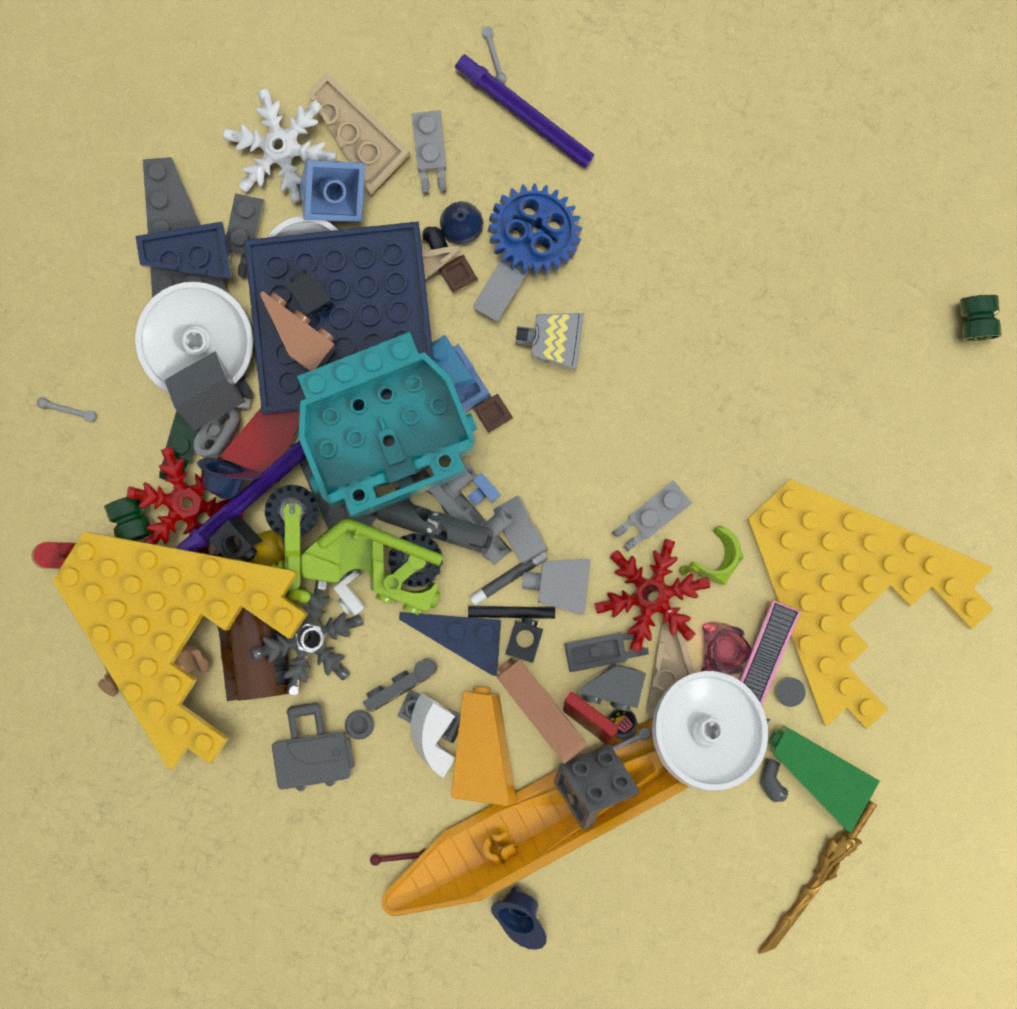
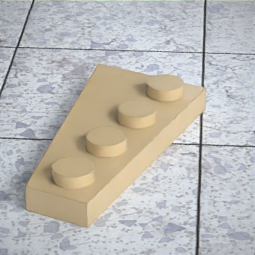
(358, 132)

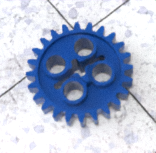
(522, 249)

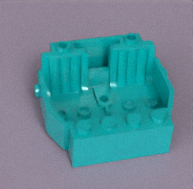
(348, 444)

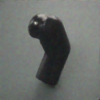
(434, 237)

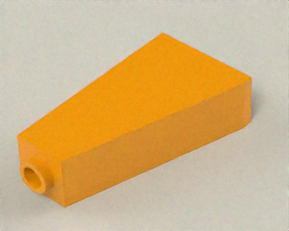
(482, 752)

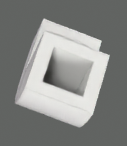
(427, 726)

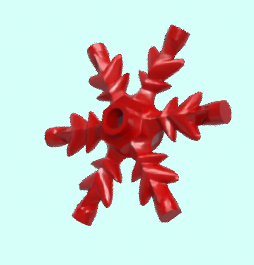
(173, 500)
(644, 587)

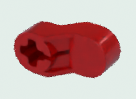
(47, 554)

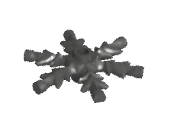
(312, 644)

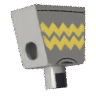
(554, 339)

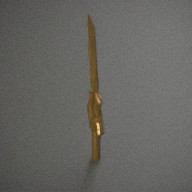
(829, 864)

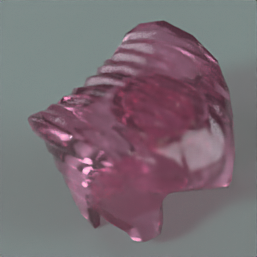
(724, 648)

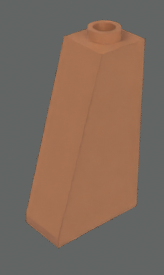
(541, 709)

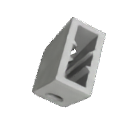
(561, 584)

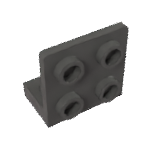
(594, 784)

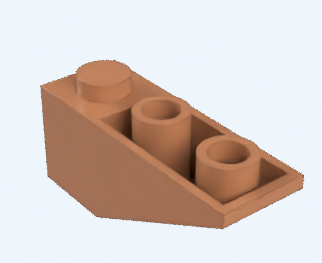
(301, 341)

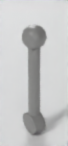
(487, 33)
(89, 415)
(644, 734)

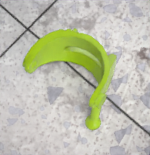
(732, 558)

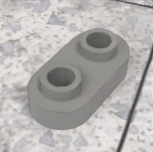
(216, 433)

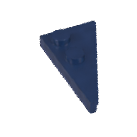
(468, 637)

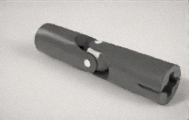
(431, 523)

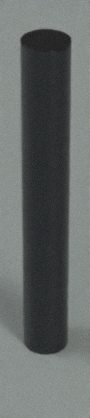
(511, 612)

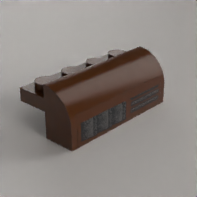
(248, 677)

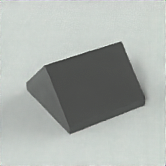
(203, 391)

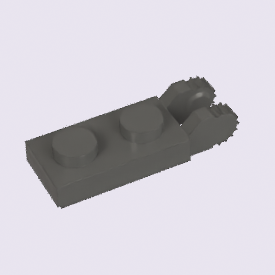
(243, 225)
(599, 651)
(401, 684)

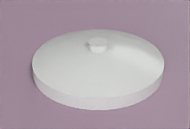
(190, 324)
(710, 731)

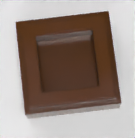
(458, 274)
(493, 413)

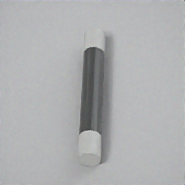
(506, 579)

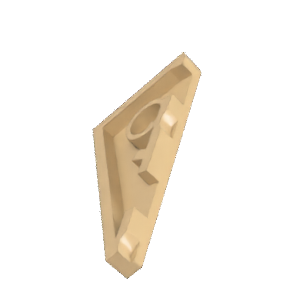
(670, 664)

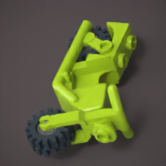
(350, 546)

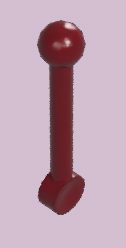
(376, 859)

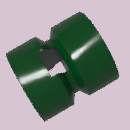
(980, 317)
(128, 518)

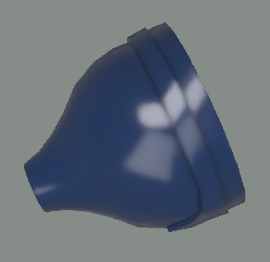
(461, 223)

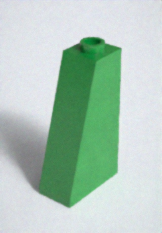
(828, 778)

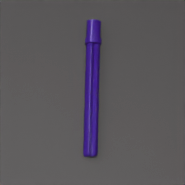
(481, 77)
(199, 537)

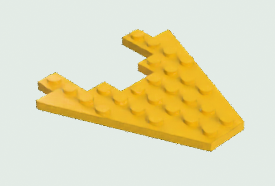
(832, 567)
(141, 609)

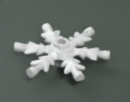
(290, 145)

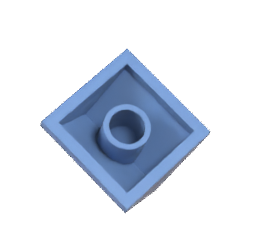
(332, 190)

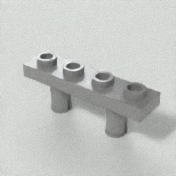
(458, 506)

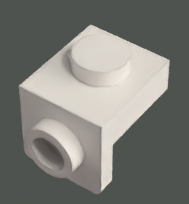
(349, 600)

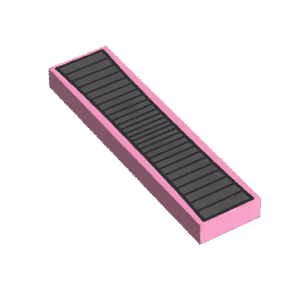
(769, 648)

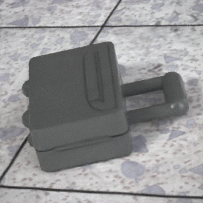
(312, 757)

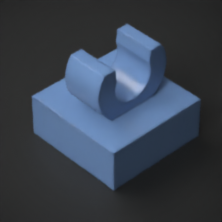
(484, 489)

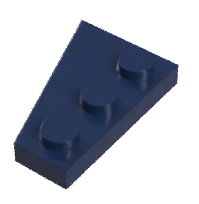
(187, 250)

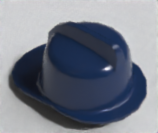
(224, 477)
(519, 918)

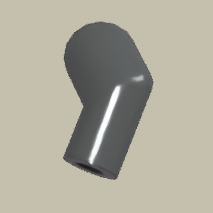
(770, 783)

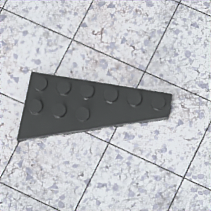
(166, 210)

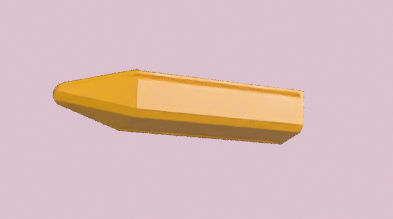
(518, 839)

